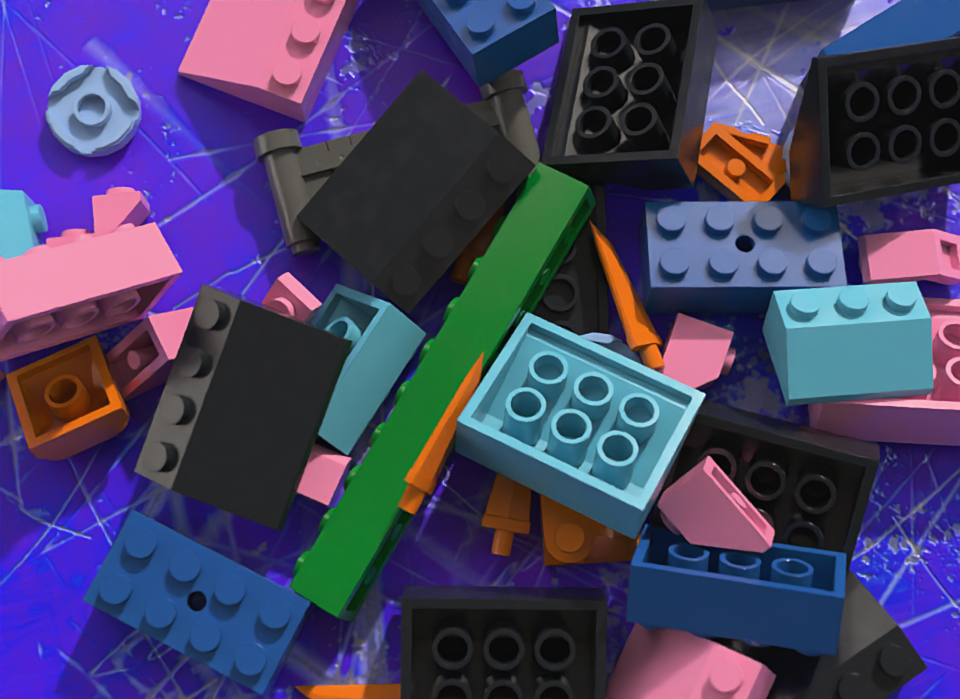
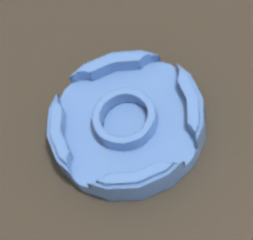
(93, 110)

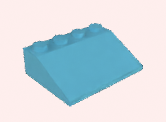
(578, 424)

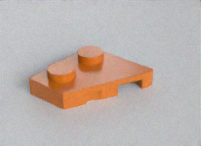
(741, 164)

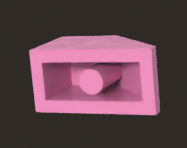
(148, 352)
(696, 352)
(713, 511)

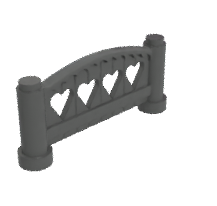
(300, 171)

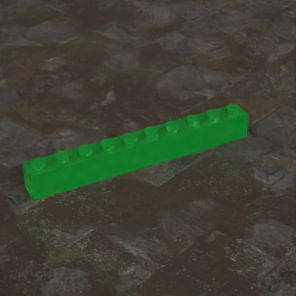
(501, 288)

